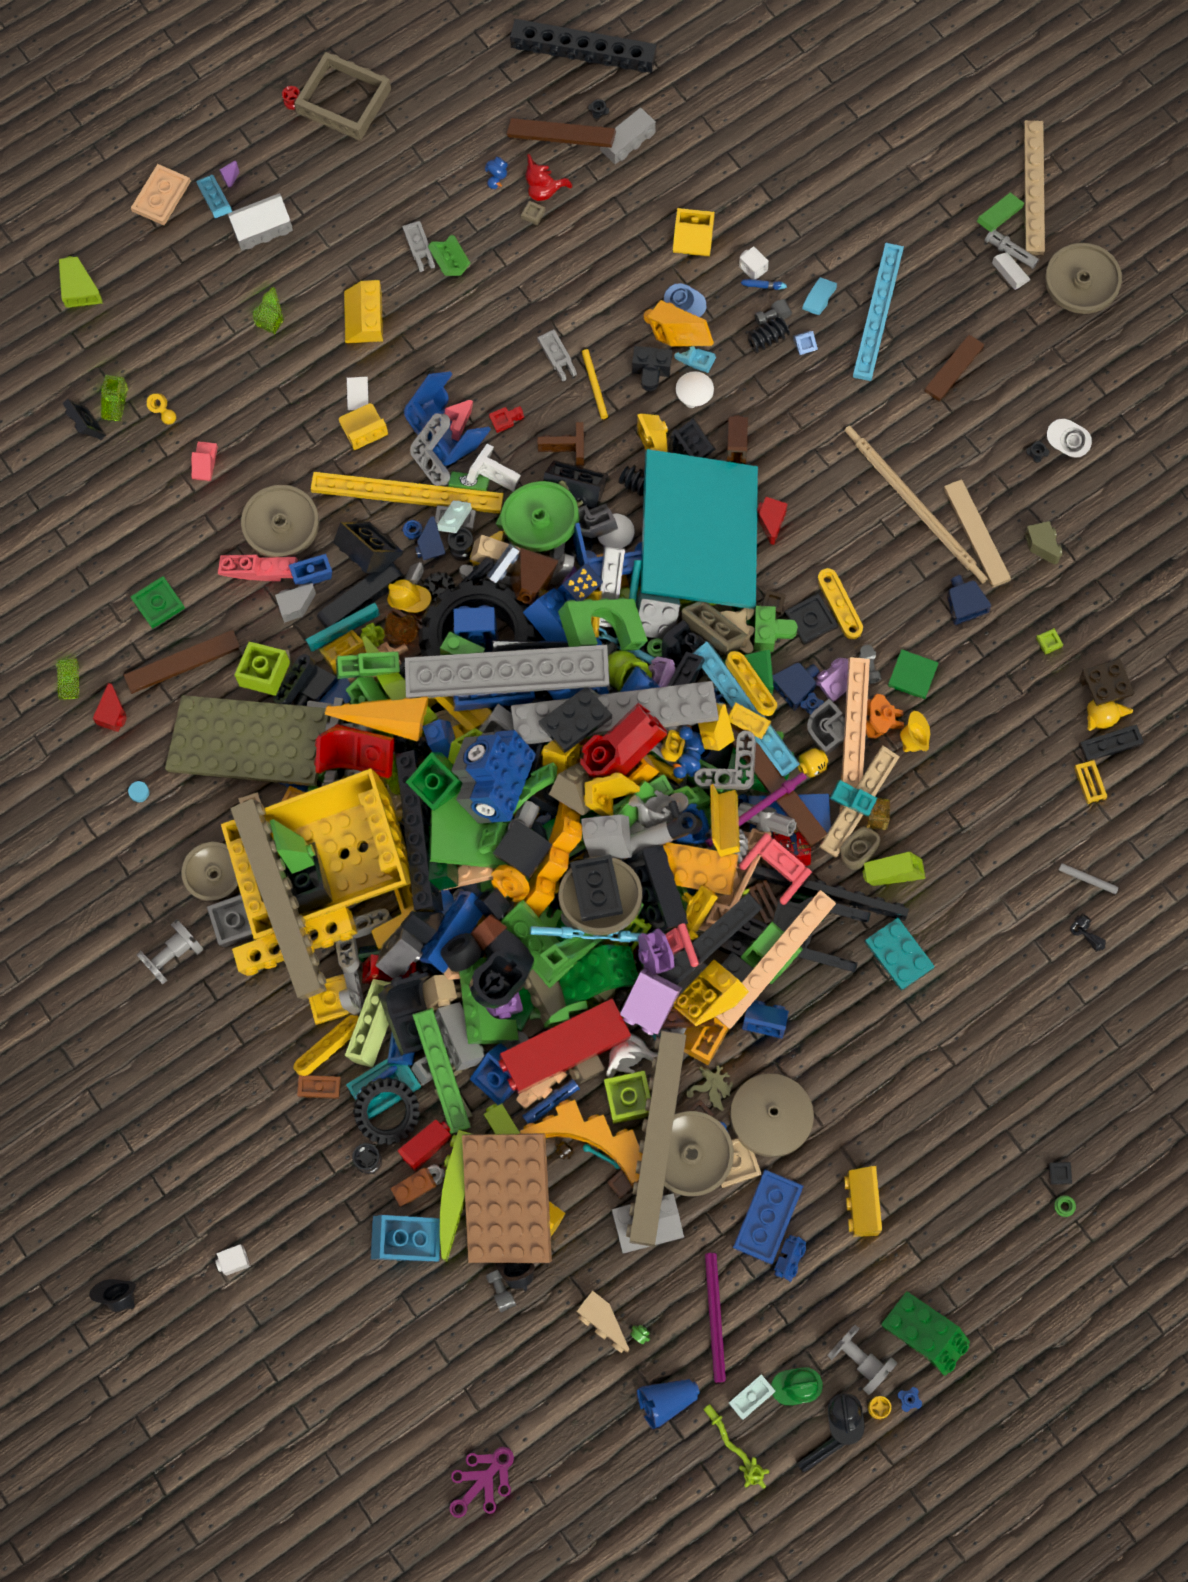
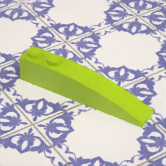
(395, 685)
(452, 1195)

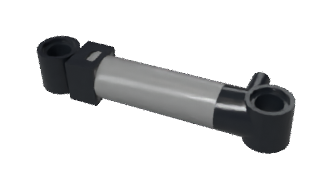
(663, 832)

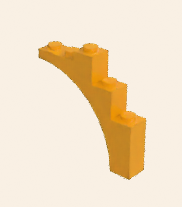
(564, 838)
(595, 1131)

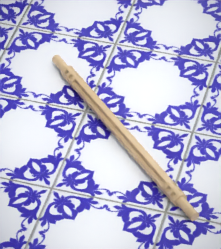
(914, 502)

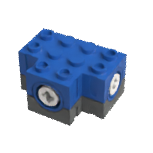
(492, 774)

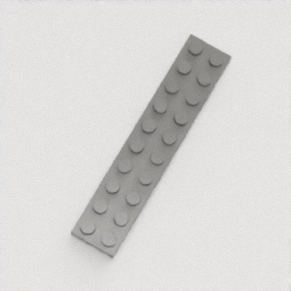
(507, 671)
(669, 704)

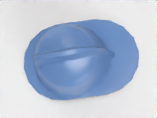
(686, 299)

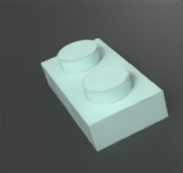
(454, 516)
(751, 1397)

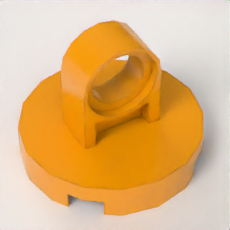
(510, 882)

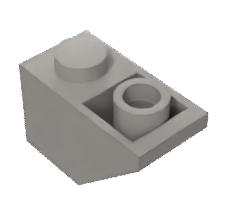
(295, 602)

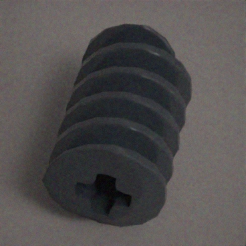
(768, 332)
(633, 479)

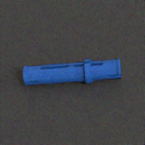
(551, 1102)

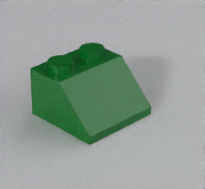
(435, 780)

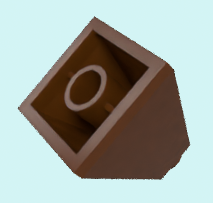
(532, 575)

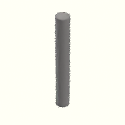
(1088, 878)

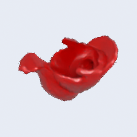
(540, 183)

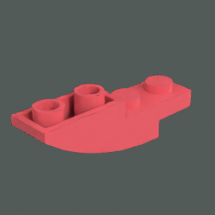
(255, 568)

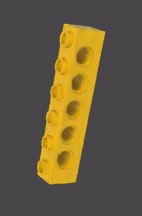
(245, 954)

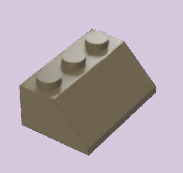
(713, 627)
(570, 788)

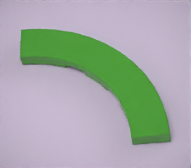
(540, 778)

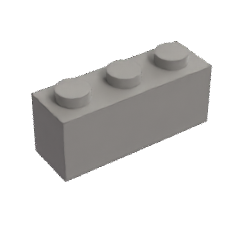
(630, 135)
(454, 1034)

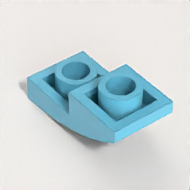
(819, 295)

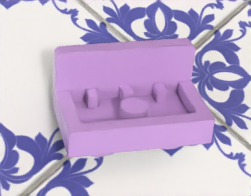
(834, 680)

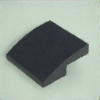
(522, 849)
(743, 937)

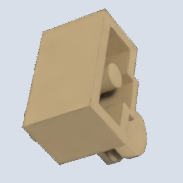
(440, 992)

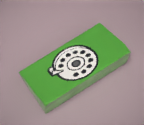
(458, 480)

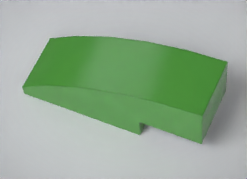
(367, 664)

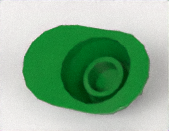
(797, 1386)

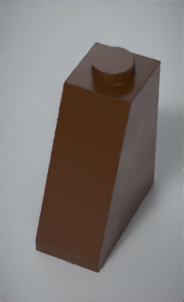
(737, 439)

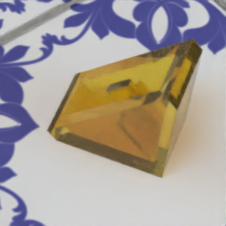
(879, 815)

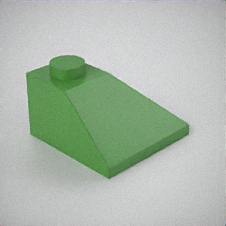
(292, 848)

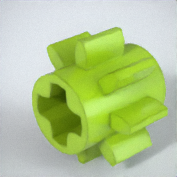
(374, 634)

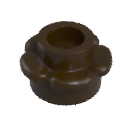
(564, 1150)

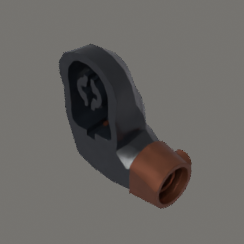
(504, 969)

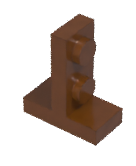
(565, 443)

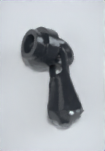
(1084, 921)

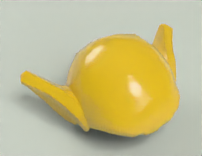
(1105, 715)

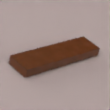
(954, 368)

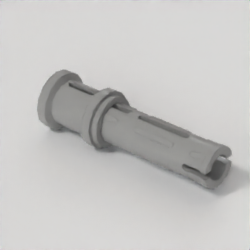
(1031, 260)

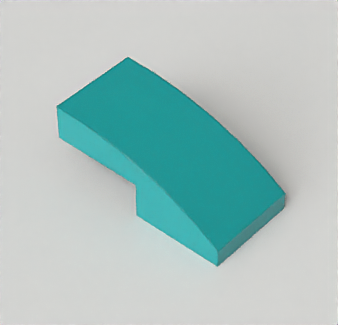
(853, 798)

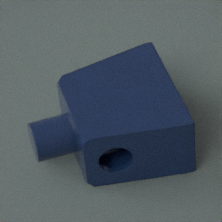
(966, 600)
(795, 683)

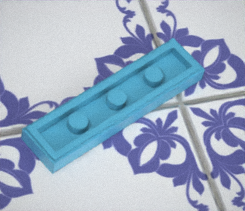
(214, 196)

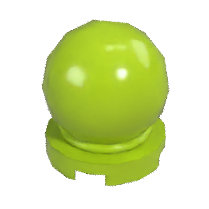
(621, 665)

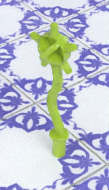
(752, 1472)

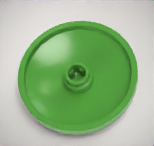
(539, 516)

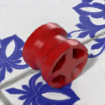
(290, 93)

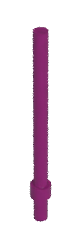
(787, 787)

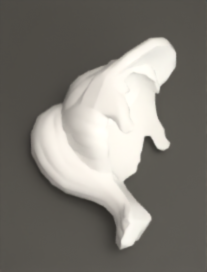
(627, 1055)

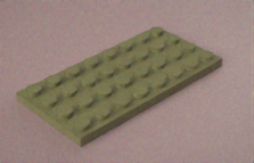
(246, 740)

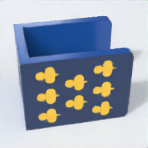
(580, 584)

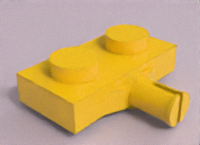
(698, 906)

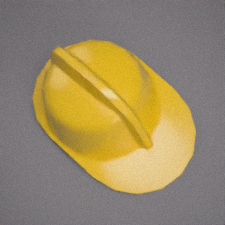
(408, 596)
(916, 733)

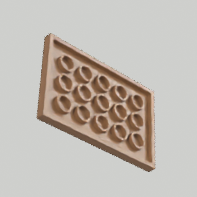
(507, 1198)

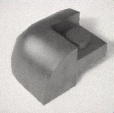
(596, 521)
(826, 726)

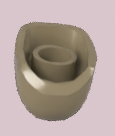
(859, 848)

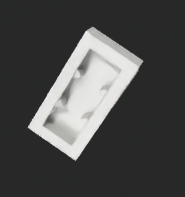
(493, 470)

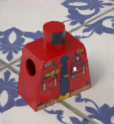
(795, 845)

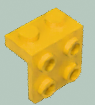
(363, 426)
(601, 791)

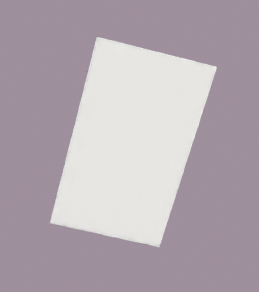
(357, 392)

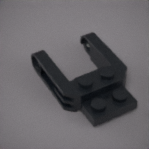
(788, 913)

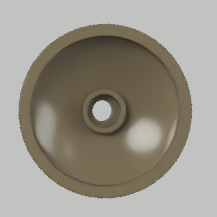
(201, 864)

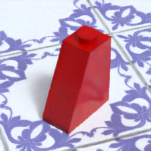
(425, 1144)

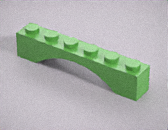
(565, 954)

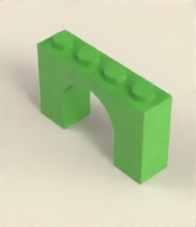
(619, 613)
(480, 1024)

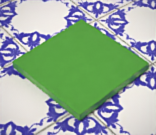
(457, 837)

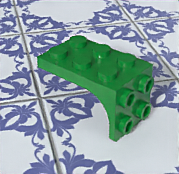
(599, 971)
(927, 1332)

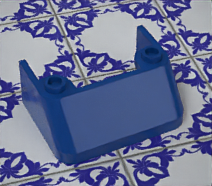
(430, 400)
(596, 562)

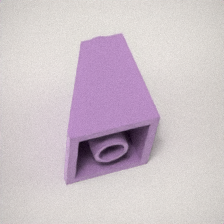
(650, 1002)

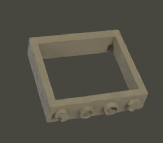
(333, 120)

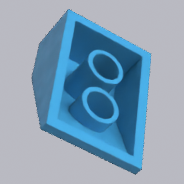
(405, 1238)

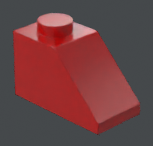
(771, 517)
(110, 710)

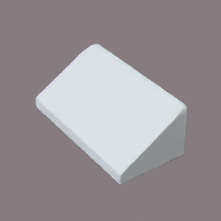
(1010, 270)

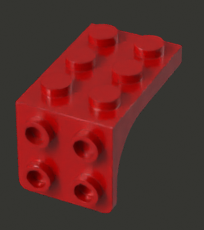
(354, 750)

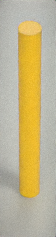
(594, 383)

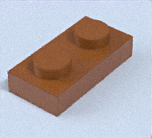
(319, 1087)
(413, 1187)

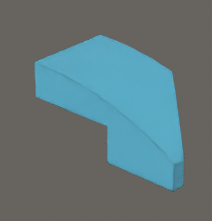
(697, 359)

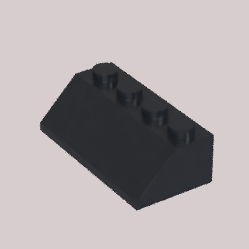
(659, 892)

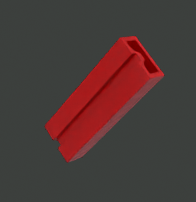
(564, 1046)

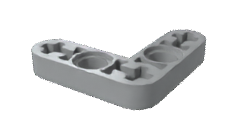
(426, 449)
(564, 565)
(734, 774)
(352, 952)
(352, 997)

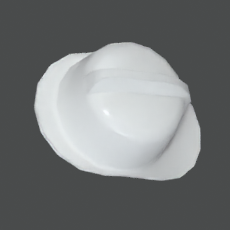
(1069, 438)

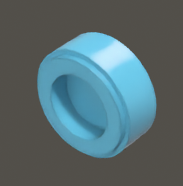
(138, 791)

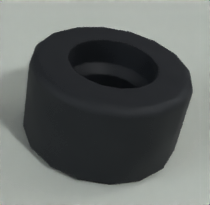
(461, 952)

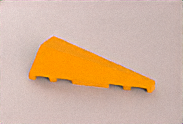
(395, 717)

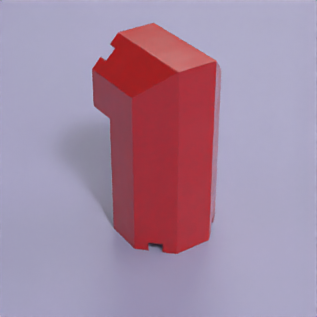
(623, 744)

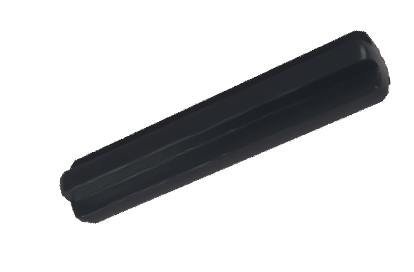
(819, 1455)

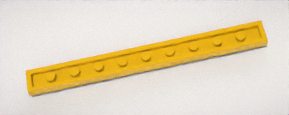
(404, 492)

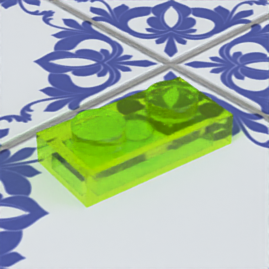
(68, 679)

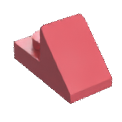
(459, 416)
(203, 461)

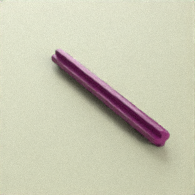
(715, 1317)

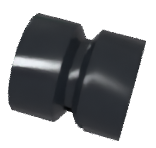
(461, 544)
(367, 1158)

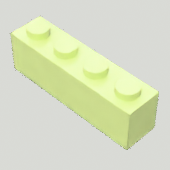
(369, 1028)

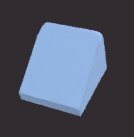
(805, 342)

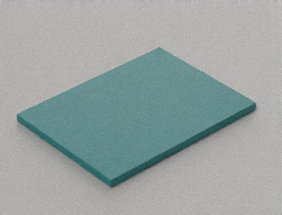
(699, 529)

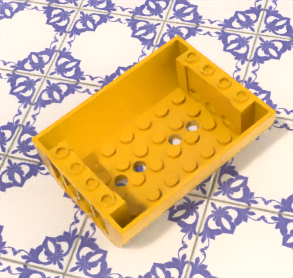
(336, 820)

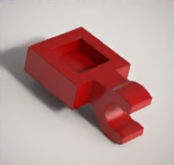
(503, 419)

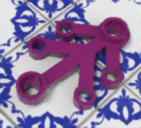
(484, 1478)

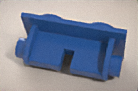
(788, 1267)

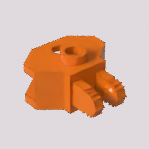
(881, 716)

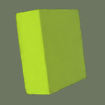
(1049, 641)

